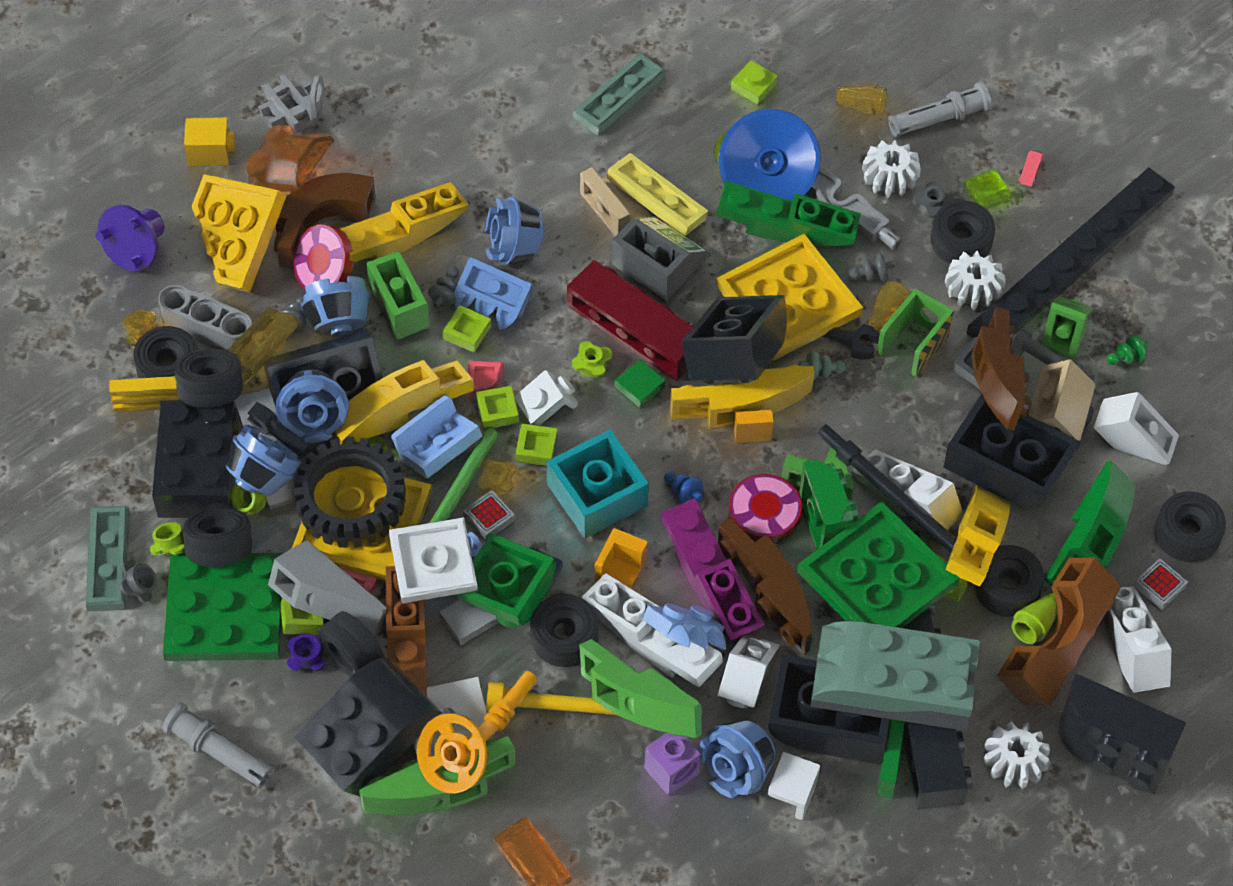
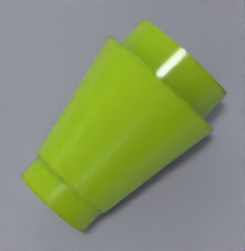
(1036, 619)

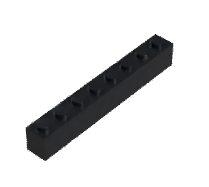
(932, 750)

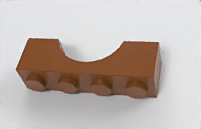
(1082, 597)

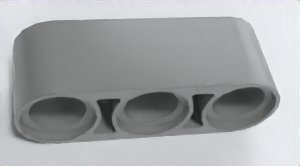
(198, 308)

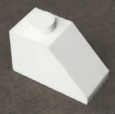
(1136, 428)
(748, 671)

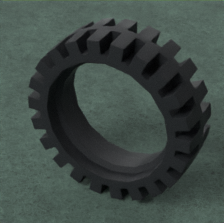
(349, 455)

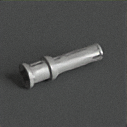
(953, 107)
(204, 737)

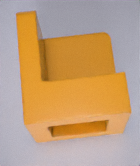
(622, 558)

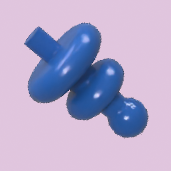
(684, 486)

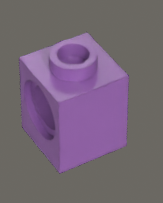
(672, 761)

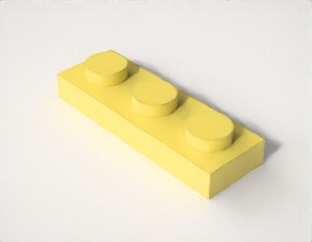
(657, 194)

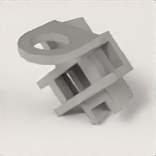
(307, 96)

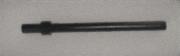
(851, 455)

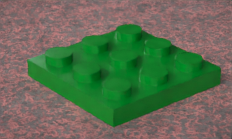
(878, 571)
(222, 611)

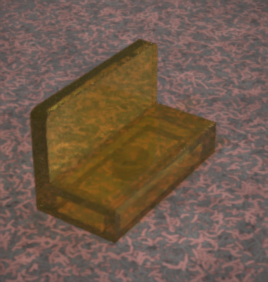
(262, 341)

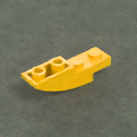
(407, 223)
(771, 391)
(389, 400)
(978, 535)

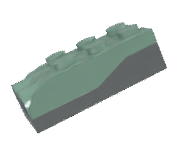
(896, 674)

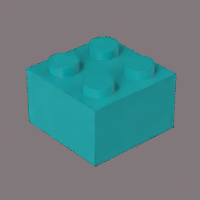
(597, 483)

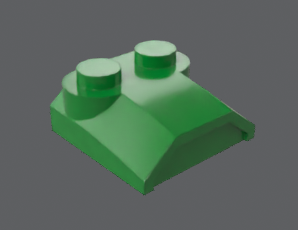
(825, 501)
(510, 580)

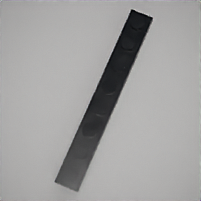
(1079, 251)

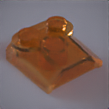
(286, 158)

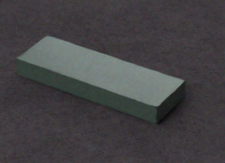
(619, 94)
(106, 556)

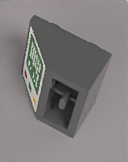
(656, 255)

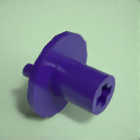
(130, 236)

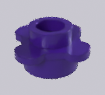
(303, 643)

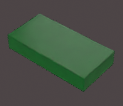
(890, 759)

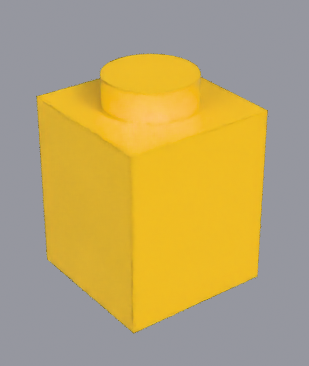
(208, 141)

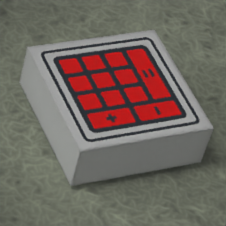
(489, 515)
(1160, 584)

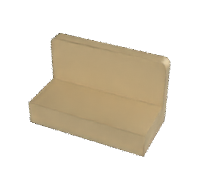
(609, 201)
(1063, 397)

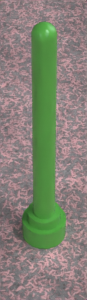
(465, 476)

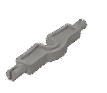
(871, 222)

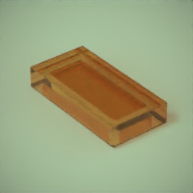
(531, 855)

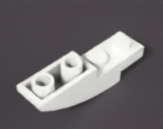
(623, 615)

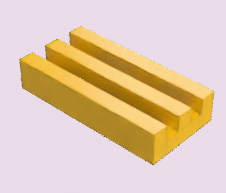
(142, 393)

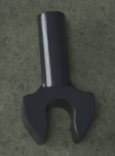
(854, 338)
(266, 421)

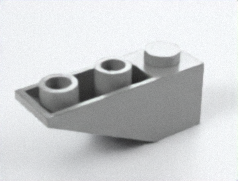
(323, 589)

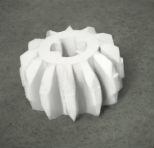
(891, 168)
(975, 280)
(1016, 755)

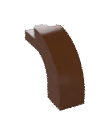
(319, 201)

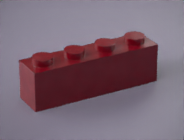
(630, 317)

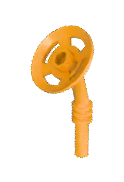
(461, 748)

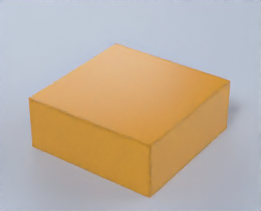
(753, 426)

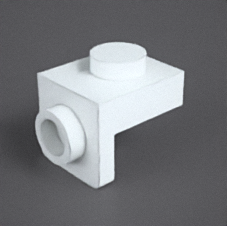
(545, 397)

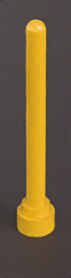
(497, 691)

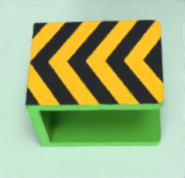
(913, 310)

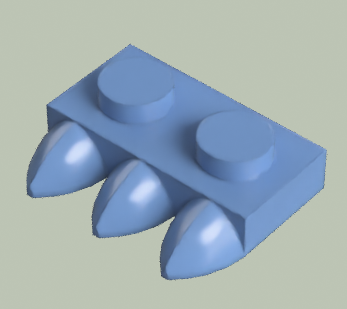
(493, 289)

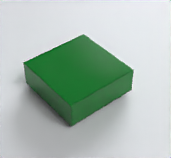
(640, 383)

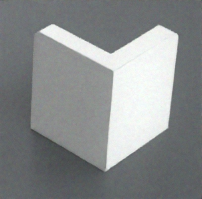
(794, 782)

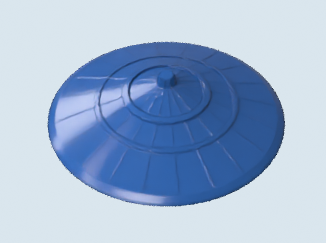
(770, 153)

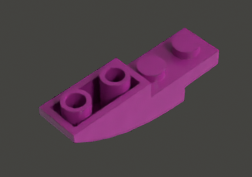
(709, 571)

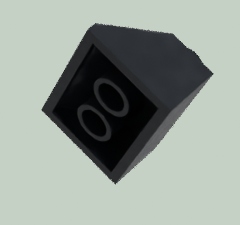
(346, 359)

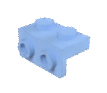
(435, 437)

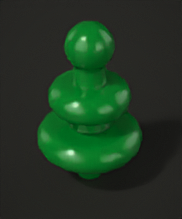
(1132, 350)

